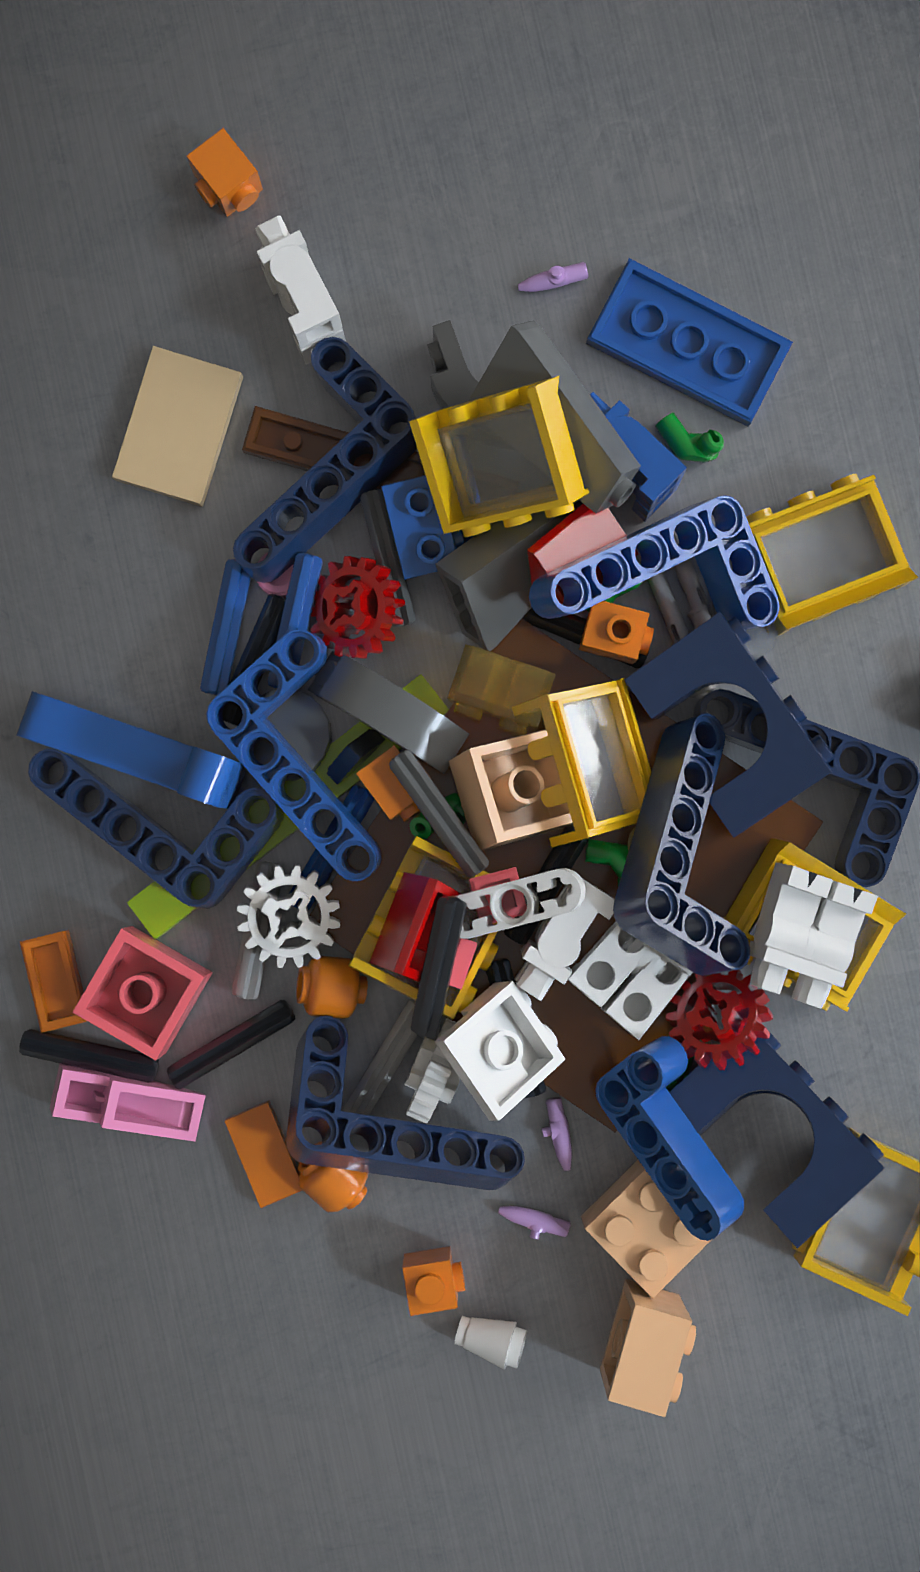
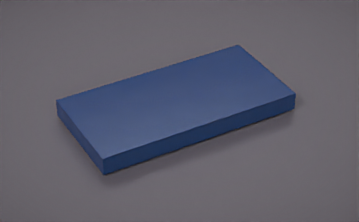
(689, 342)

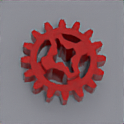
(362, 605)
(698, 1020)

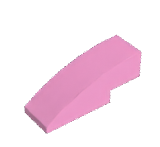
(126, 1103)

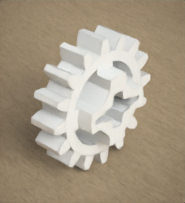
(306, 928)
(431, 1078)

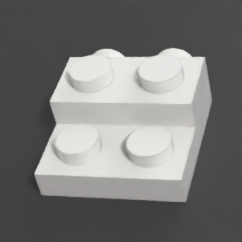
(500, 1049)

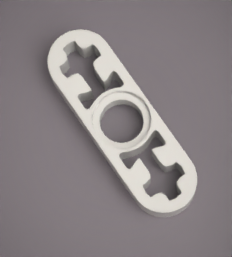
(552, 907)

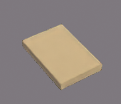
(177, 426)

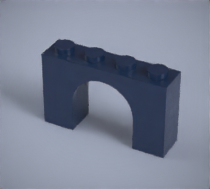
(719, 656)
(839, 1160)

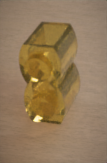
(494, 685)

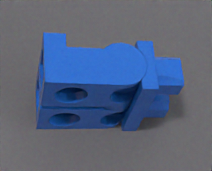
(659, 468)

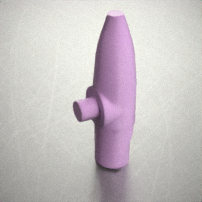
(554, 278)
(559, 1132)
(535, 1221)

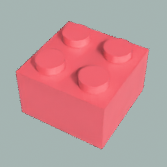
(142, 992)

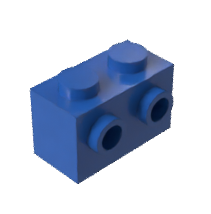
(417, 527)

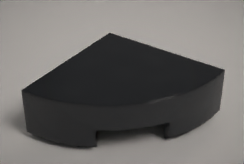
(354, 755)

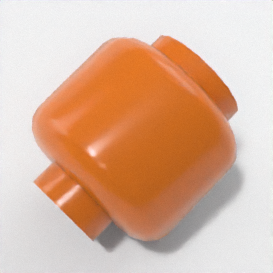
(330, 987)
(332, 1187)

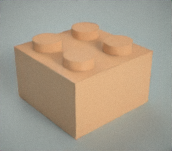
(503, 792)
(641, 1230)
(647, 1349)

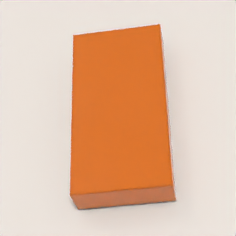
(53, 979)
(264, 1153)

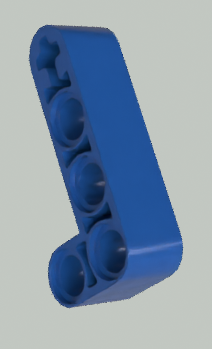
(666, 1140)

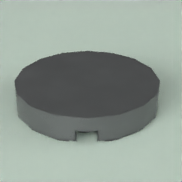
(303, 726)

